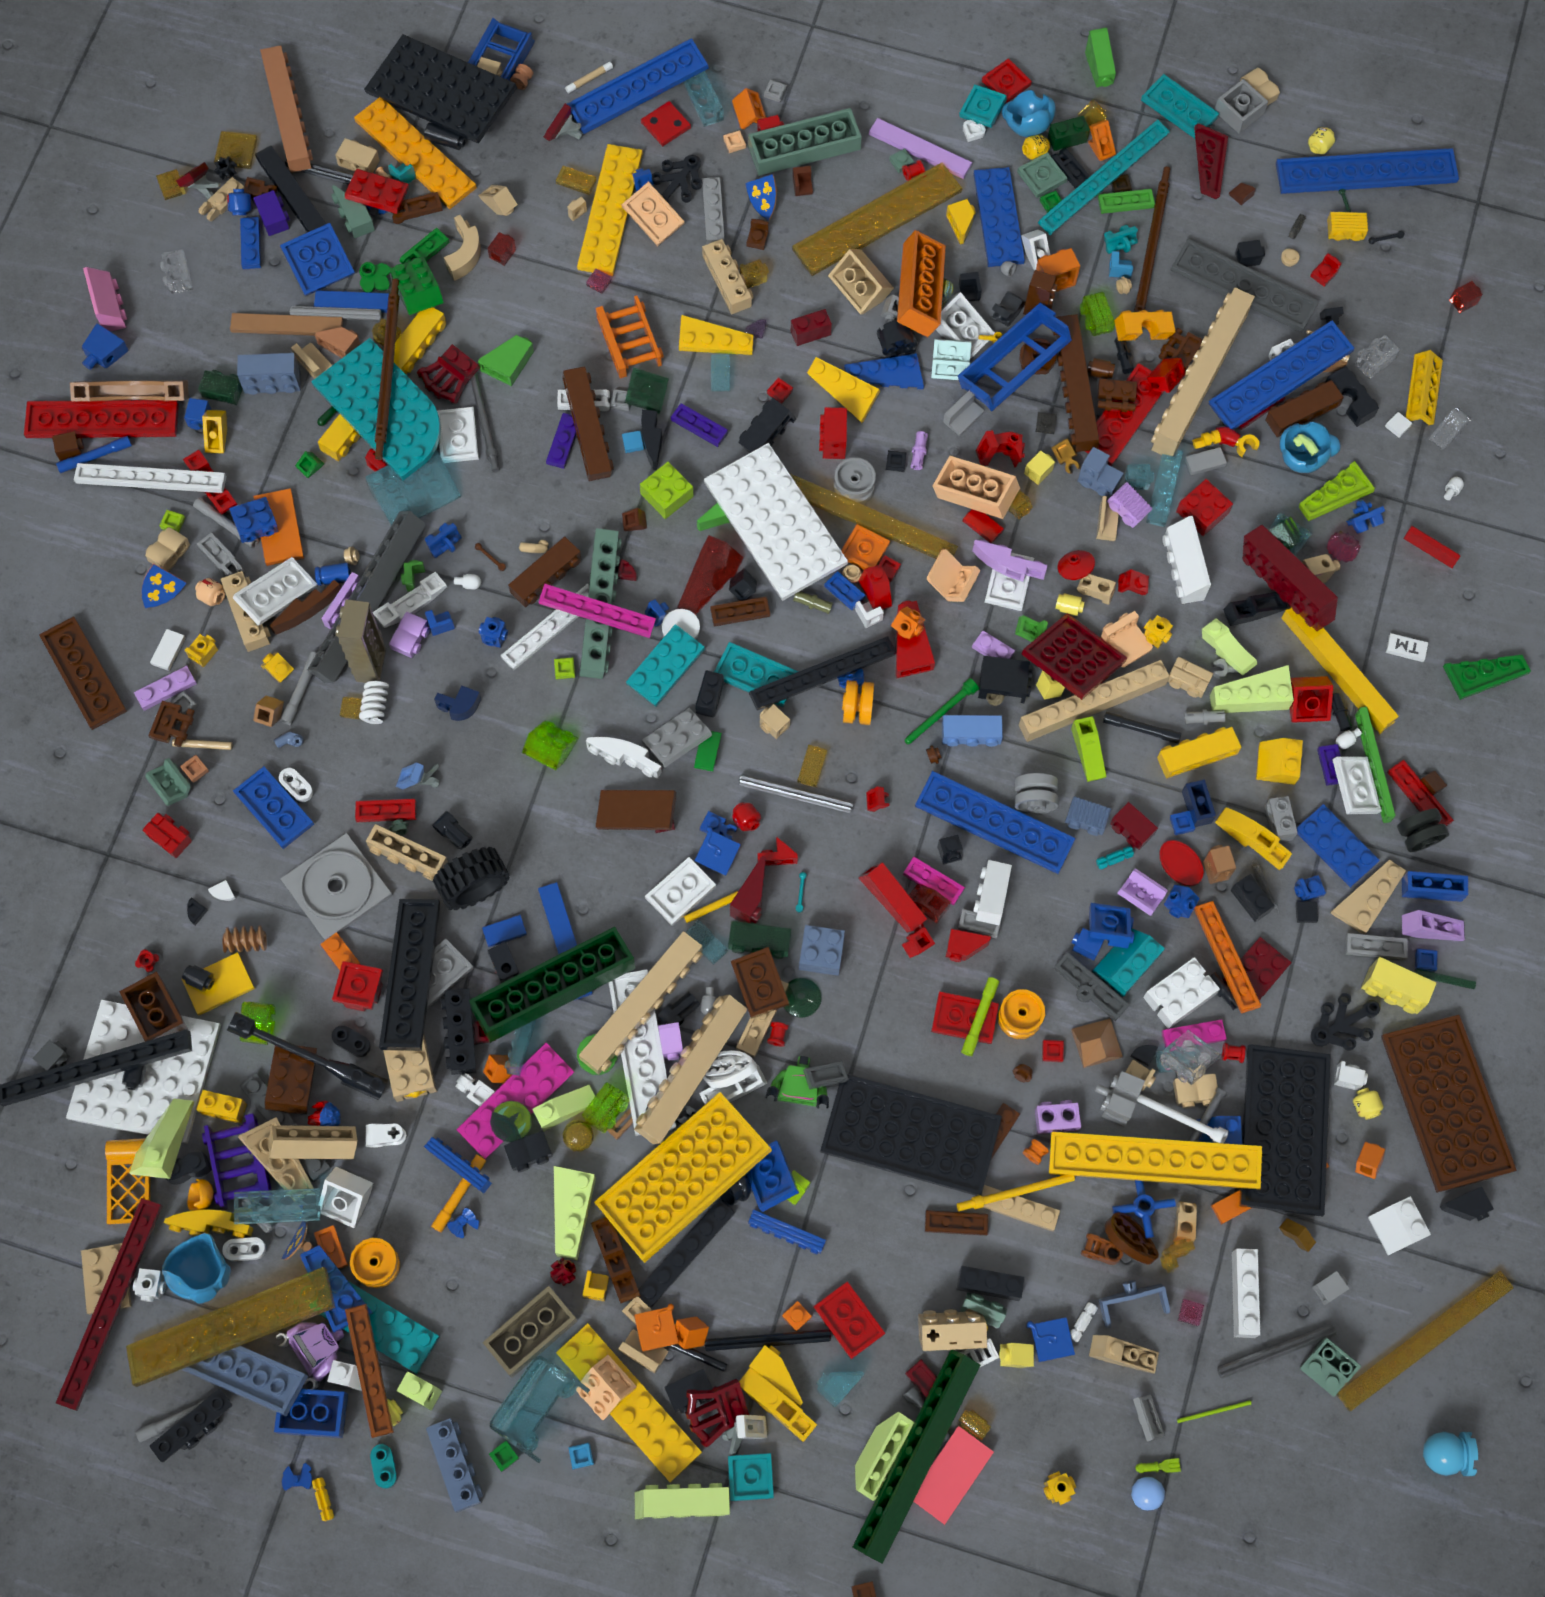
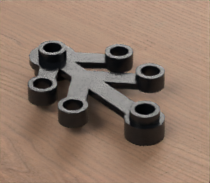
(680, 177)
(1342, 1024)

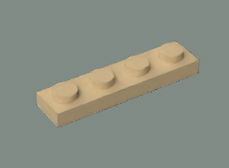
(756, 1031)
(1023, 1210)

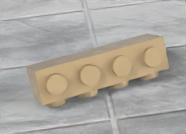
(727, 277)
(252, 634)
(405, 851)
(312, 1142)

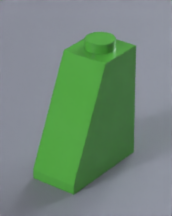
(1100, 57)
(507, 359)

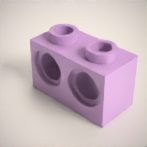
(1058, 1122)

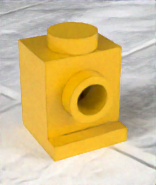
(199, 654)

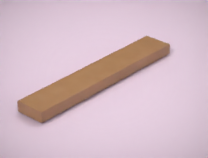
(282, 324)

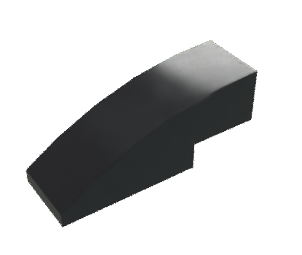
(651, 437)
(1254, 608)

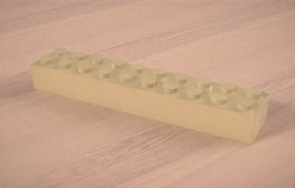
(1201, 372)

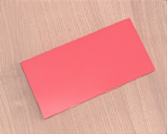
(952, 1474)

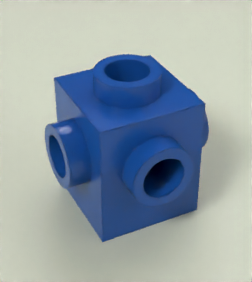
(493, 632)
(1181, 901)

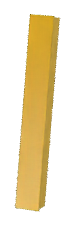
(1342, 671)

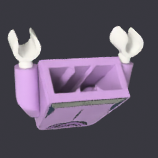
(314, 1348)

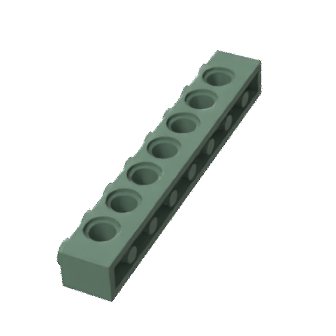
(602, 540)

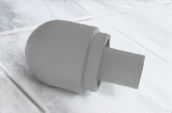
(707, 1001)

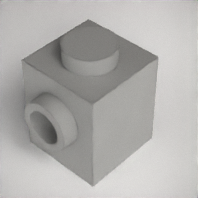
(890, 308)

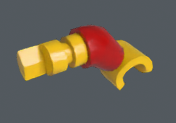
(1226, 436)

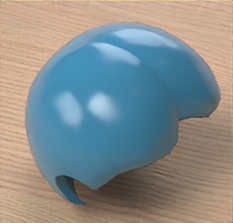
(1029, 114)
(1299, 458)

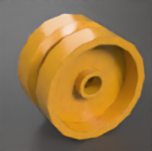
(856, 702)
(1021, 1003)
(380, 1274)

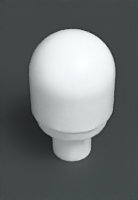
(1453, 487)
(469, 581)
(1347, 738)

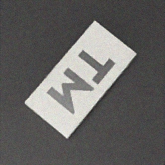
(1406, 647)

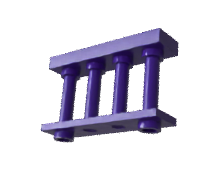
(255, 1167)

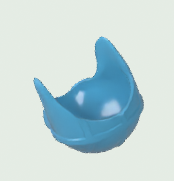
(196, 1269)

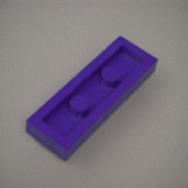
(699, 425)
(562, 442)

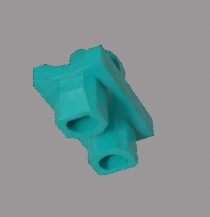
(1121, 239)

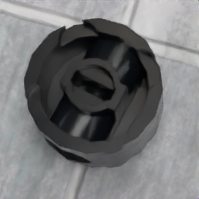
(896, 339)

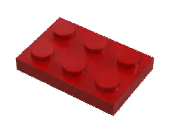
(376, 191)
(956, 1014)
(849, 1320)

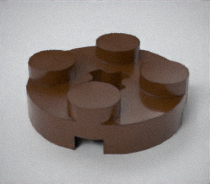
(1027, 353)

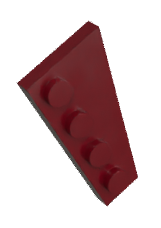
(1211, 156)

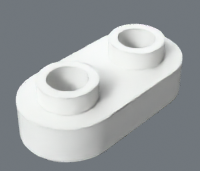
(297, 785)
(245, 1248)

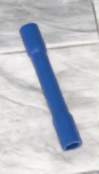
(114, 446)

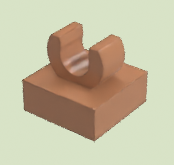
(194, 768)

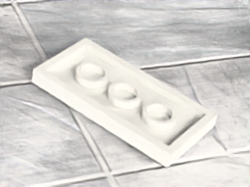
(274, 591)

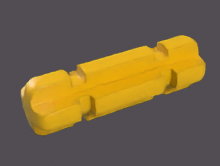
(323, 1499)

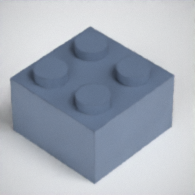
(821, 950)

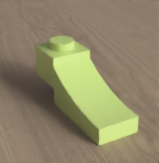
(1228, 647)

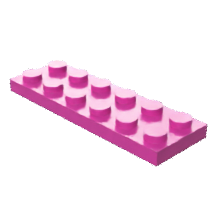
(537, 1081)

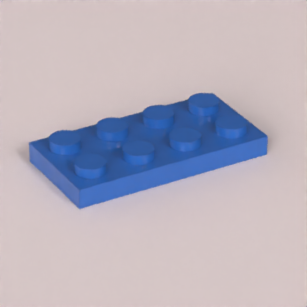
(273, 807)
(1337, 845)

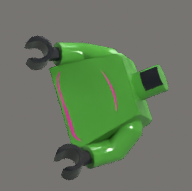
(792, 1086)

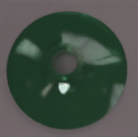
(802, 1007)

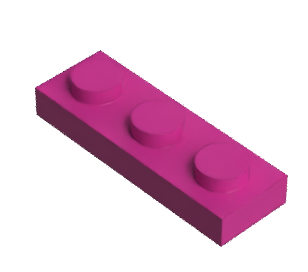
(929, 877)
(1208, 1032)

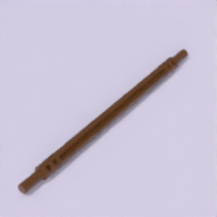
(1153, 241)
(387, 369)

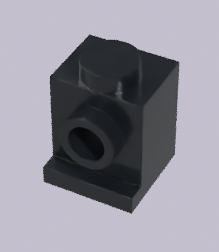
(950, 849)

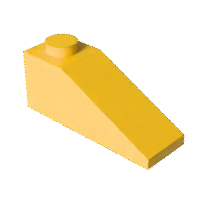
(773, 1369)

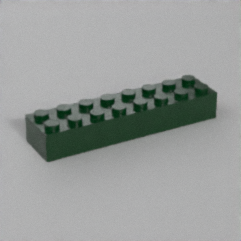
(552, 984)

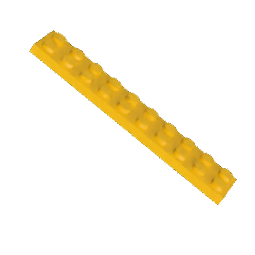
(1156, 1160)

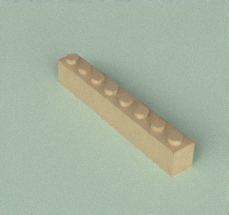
(1101, 698)
(640, 1003)
(690, 1069)

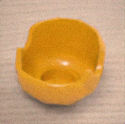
(200, 1195)

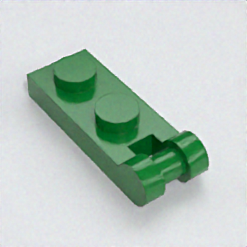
(426, 247)

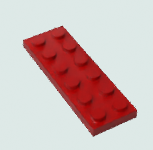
(1118, 427)

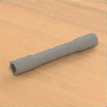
(209, 511)
(291, 708)
(155, 1428)

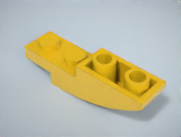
(1255, 835)
(203, 1220)
(777, 1404)

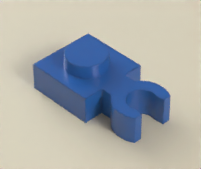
(717, 824)

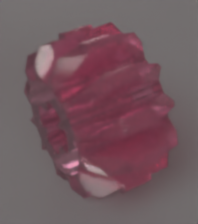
(1343, 546)

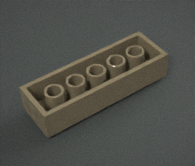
(361, 641)

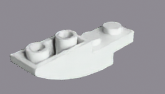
(618, 750)

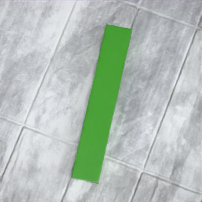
(1371, 751)

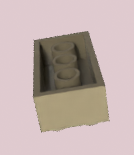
(530, 1331)

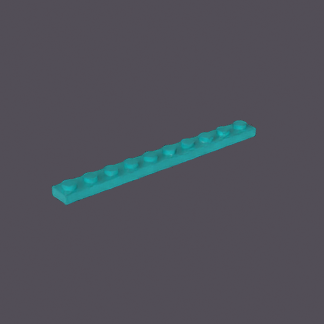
(1103, 177)

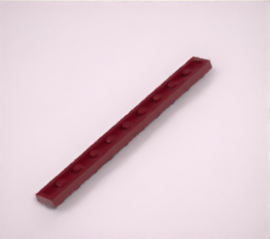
(109, 1304)

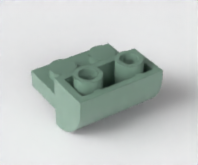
(1330, 1366)

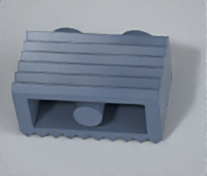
(1087, 816)

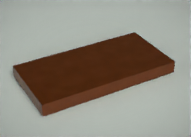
(636, 809)

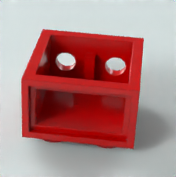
(833, 433)
(1206, 506)

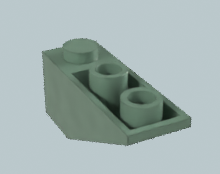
(356, 215)

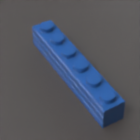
(455, 1162)
(786, 1231)

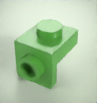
(410, 569)
(1029, 628)

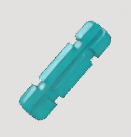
(1115, 857)

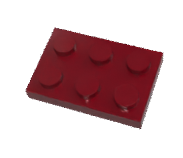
(1263, 966)

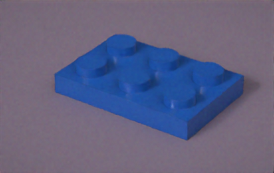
(772, 1179)

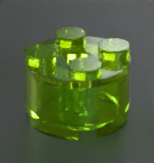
(262, 1015)

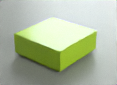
(172, 520)
(564, 668)

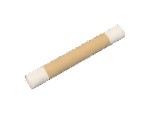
(587, 78)

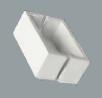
(1181, 993)

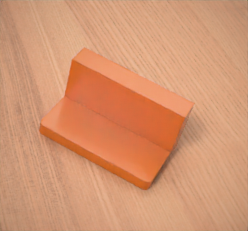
(748, 107)

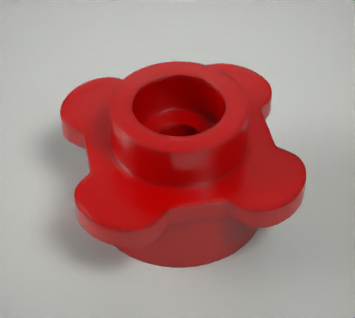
(148, 966)

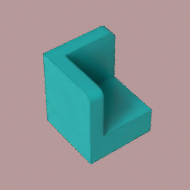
(402, 173)

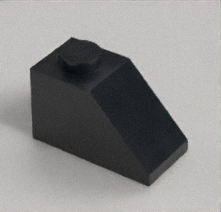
(1470, 1205)

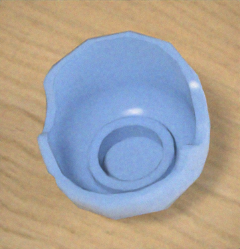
(1148, 1493)

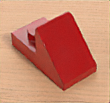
(783, 856)

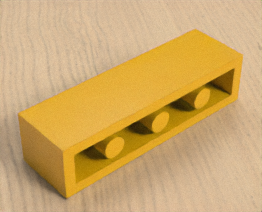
(1198, 752)

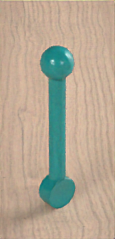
(799, 908)

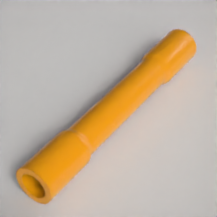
(445, 1214)

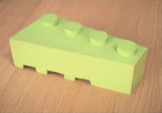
(1255, 693)
(571, 1203)

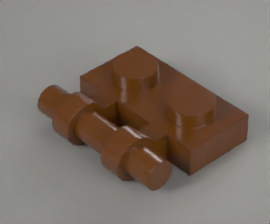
(1186, 350)
(1116, 390)
(166, 721)

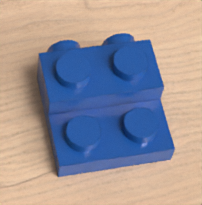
(254, 520)
(1111, 924)

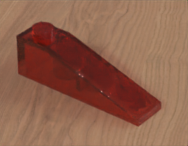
(711, 571)

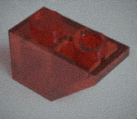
(930, 902)

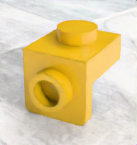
(277, 666)

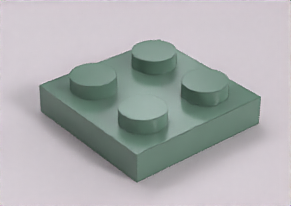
(1042, 175)

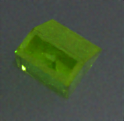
(549, 744)

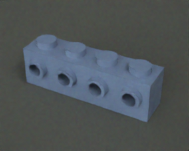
(454, 1465)

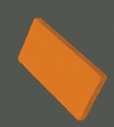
(287, 541)

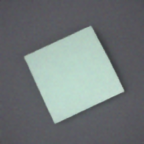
(950, 358)

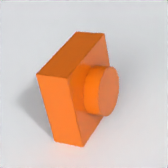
(796, 1316)

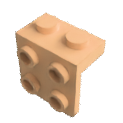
(952, 578)
(1127, 637)

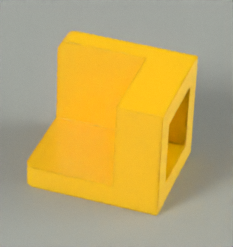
(595, 1286)

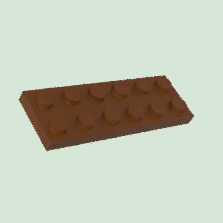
(83, 673)

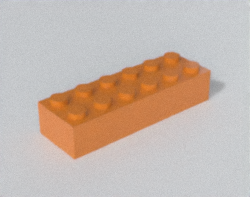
(921, 283)

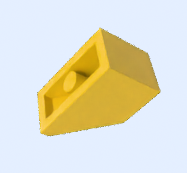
(961, 218)
(214, 431)

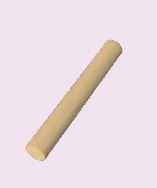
(206, 744)

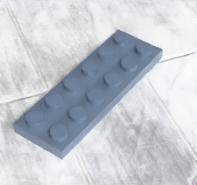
(252, 1378)

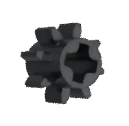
(225, 168)

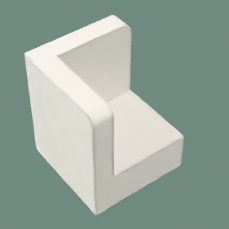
(868, 615)

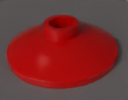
(1076, 565)

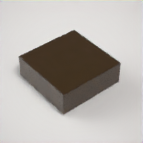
(1121, 184)

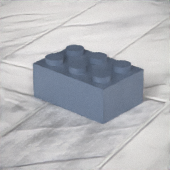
(269, 373)

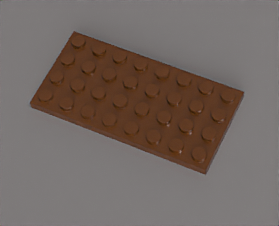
(1448, 1103)

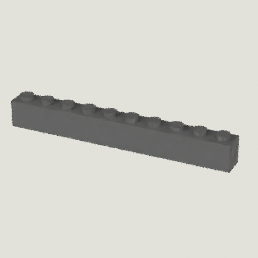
(371, 588)

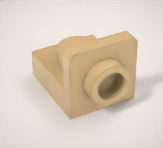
(1141, 1072)

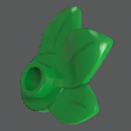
(376, 279)

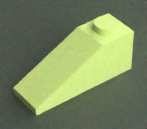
(563, 1107)

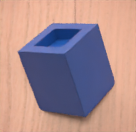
(439, 623)

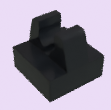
(1332, 314)

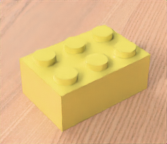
(1398, 986)

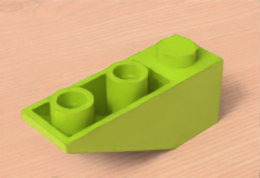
(1089, 748)

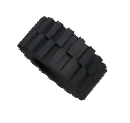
(471, 878)

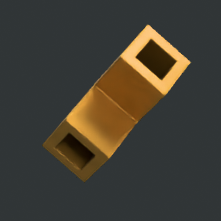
(1298, 1234)

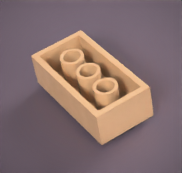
(976, 487)

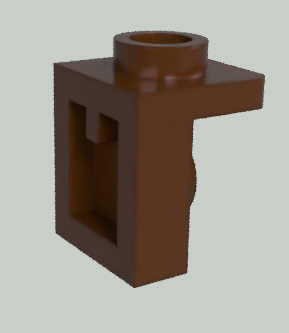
(758, 234)

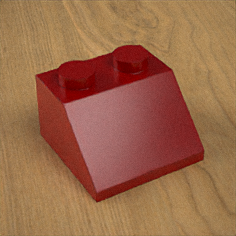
(1311, 699)

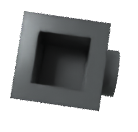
(52, 1055)

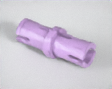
(919, 450)

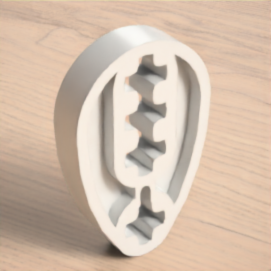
(731, 1067)

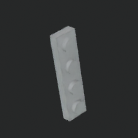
(713, 209)

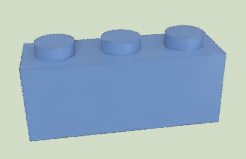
(971, 730)

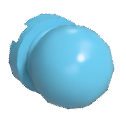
(1450, 1454)

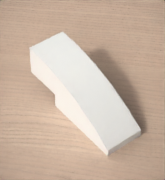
(736, 1090)

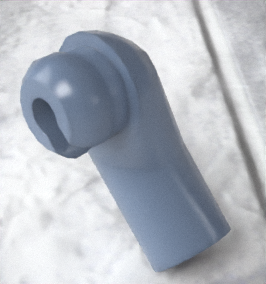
(289, 738)

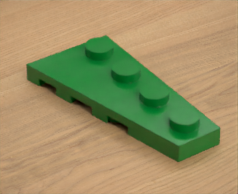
(1477, 676)

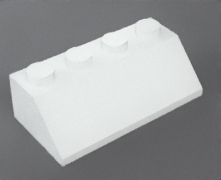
(1187, 561)

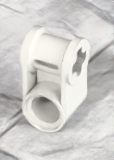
(380, 1135)

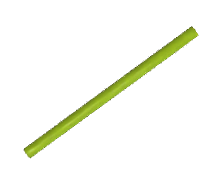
(1207, 1413)

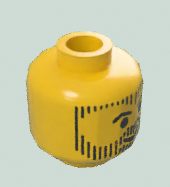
(1035, 146)

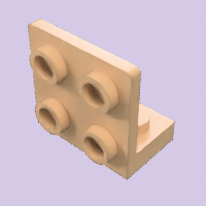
(607, 1387)

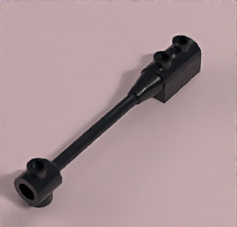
(350, 1074)

